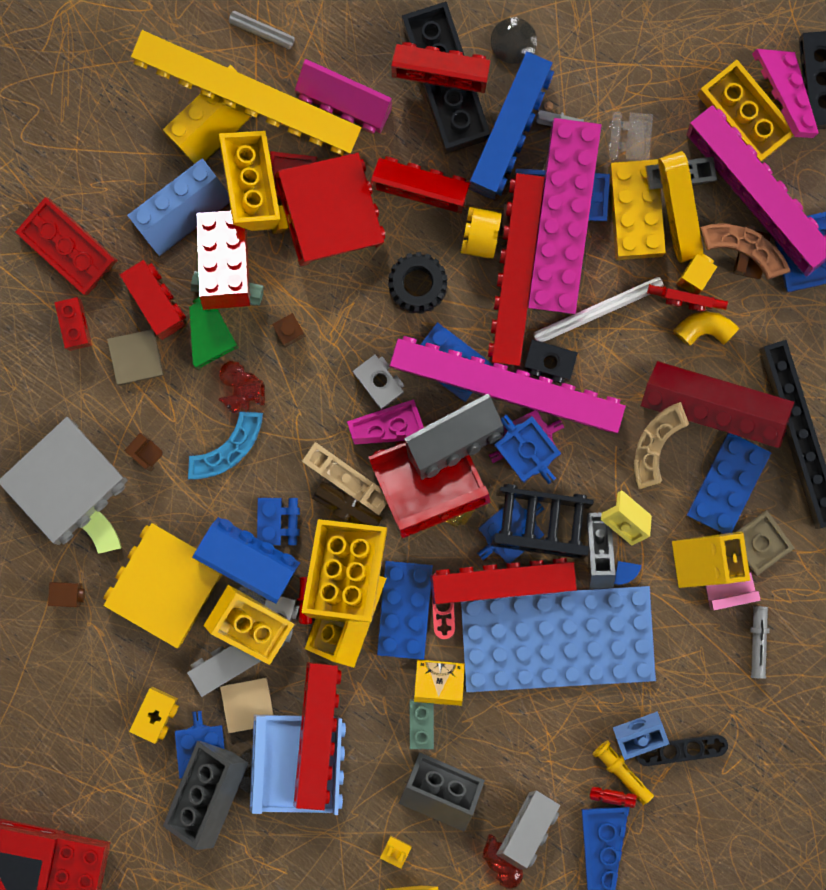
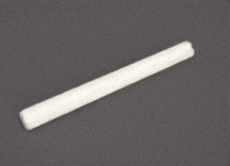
(595, 311)

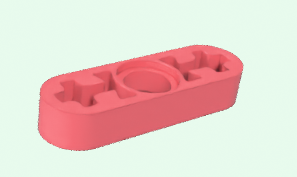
(438, 622)

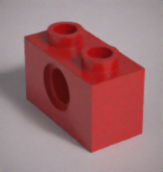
(73, 324)

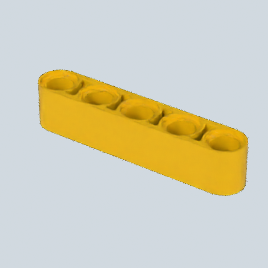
(680, 206)

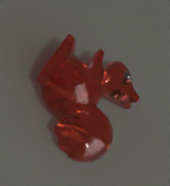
(246, 387)
(508, 875)

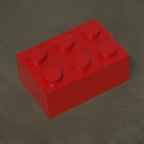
(154, 299)

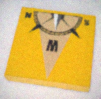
(439, 682)

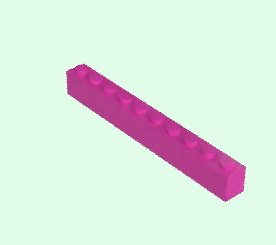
(506, 385)

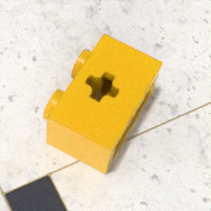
(697, 274)
(154, 701)

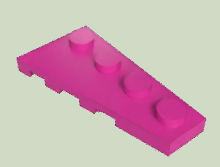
(789, 89)

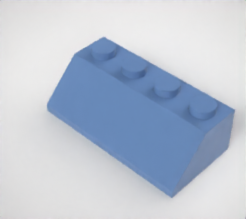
(174, 209)

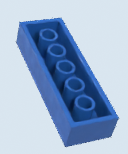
(510, 125)

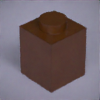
(288, 330)
(66, 594)

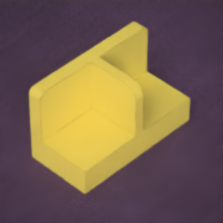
(628, 519)

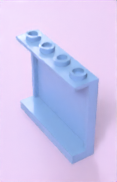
(275, 765)

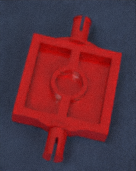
(695, 301)

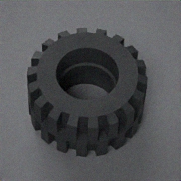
(423, 263)

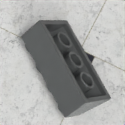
(454, 437)
(205, 795)

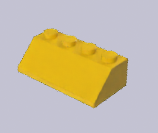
(201, 122)
(249, 180)
(340, 639)

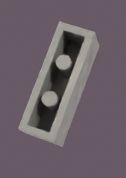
(220, 668)
(529, 830)

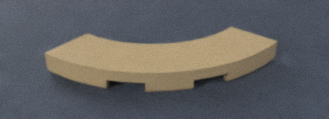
(651, 443)

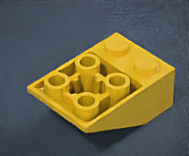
(711, 560)

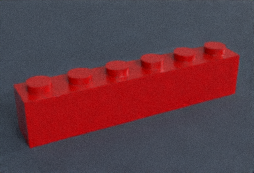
(505, 582)
(316, 735)

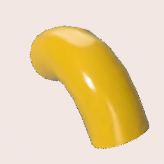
(705, 323)

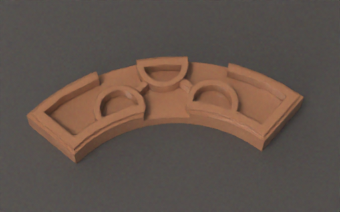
(749, 243)

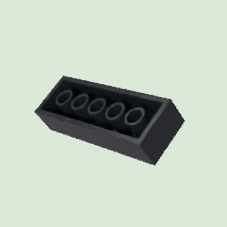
(454, 110)

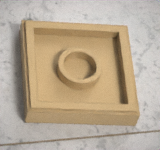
(244, 701)

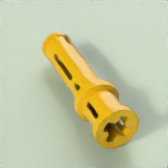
(616, 765)

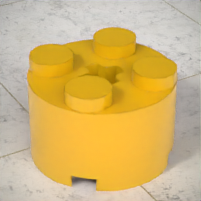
(481, 233)

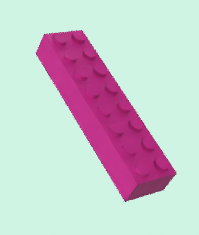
(759, 189)
(564, 215)

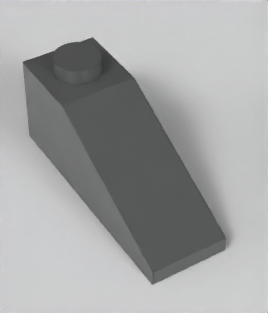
(701, 172)
(601, 553)

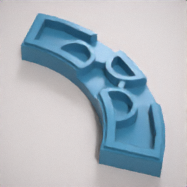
(230, 452)

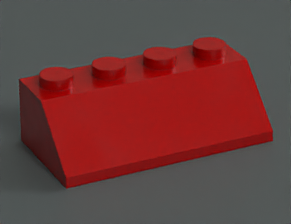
(440, 68)
(420, 185)

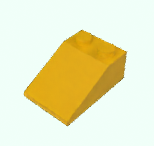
(248, 625)

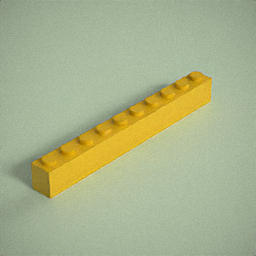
(245, 92)

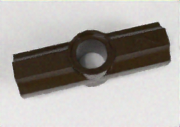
(345, 506)

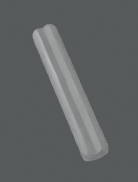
(261, 30)

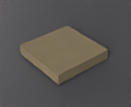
(135, 357)
(764, 542)

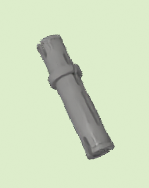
(759, 641)

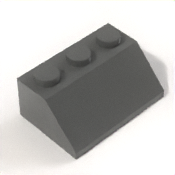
(441, 792)

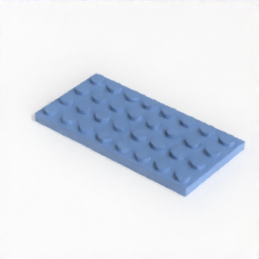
(558, 639)

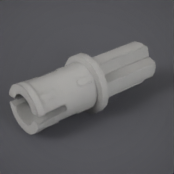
(545, 117)

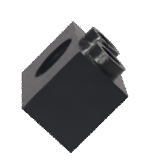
(564, 359)

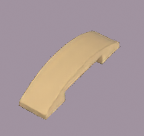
(345, 478)

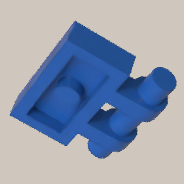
(270, 520)

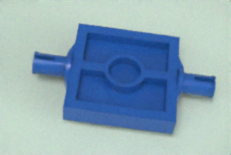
(527, 449)
(494, 524)
(187, 739)

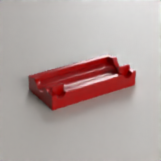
(66, 246)

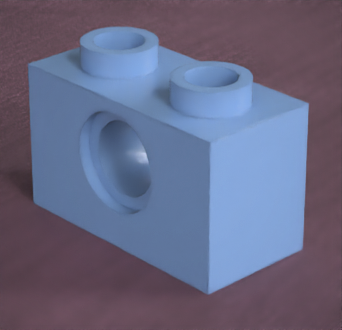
(641, 735)

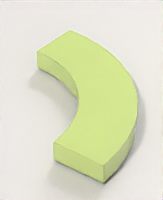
(102, 533)

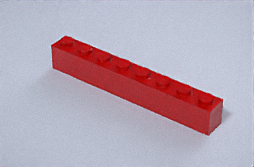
(517, 269)

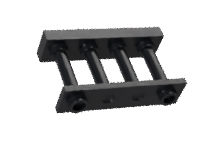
(528, 541)

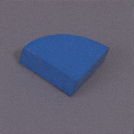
(626, 572)

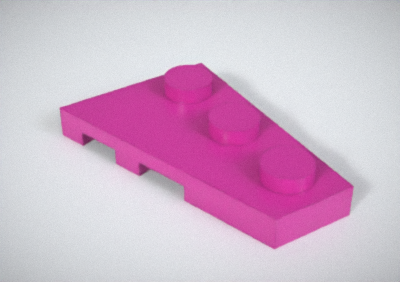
(387, 424)

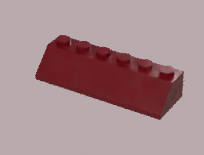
(719, 404)

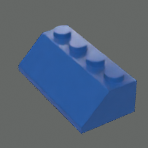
(246, 559)

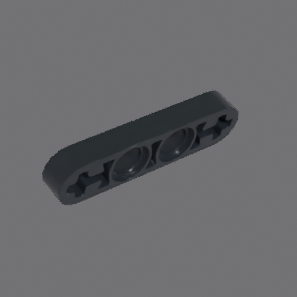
(681, 750)

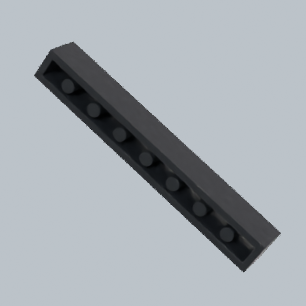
(800, 428)

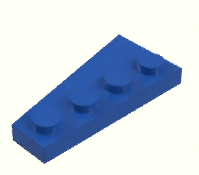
(603, 844)

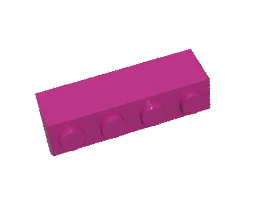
(343, 97)

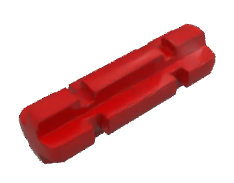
(613, 797)

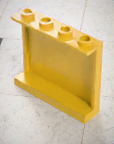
(162, 586)

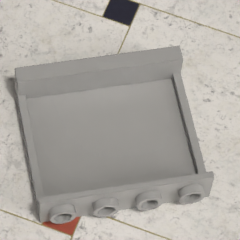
(63, 482)

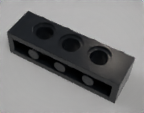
(809, 45)

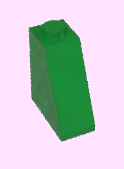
(208, 335)

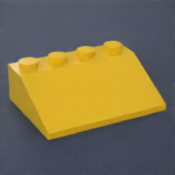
(344, 571)

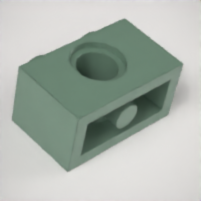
(421, 725)

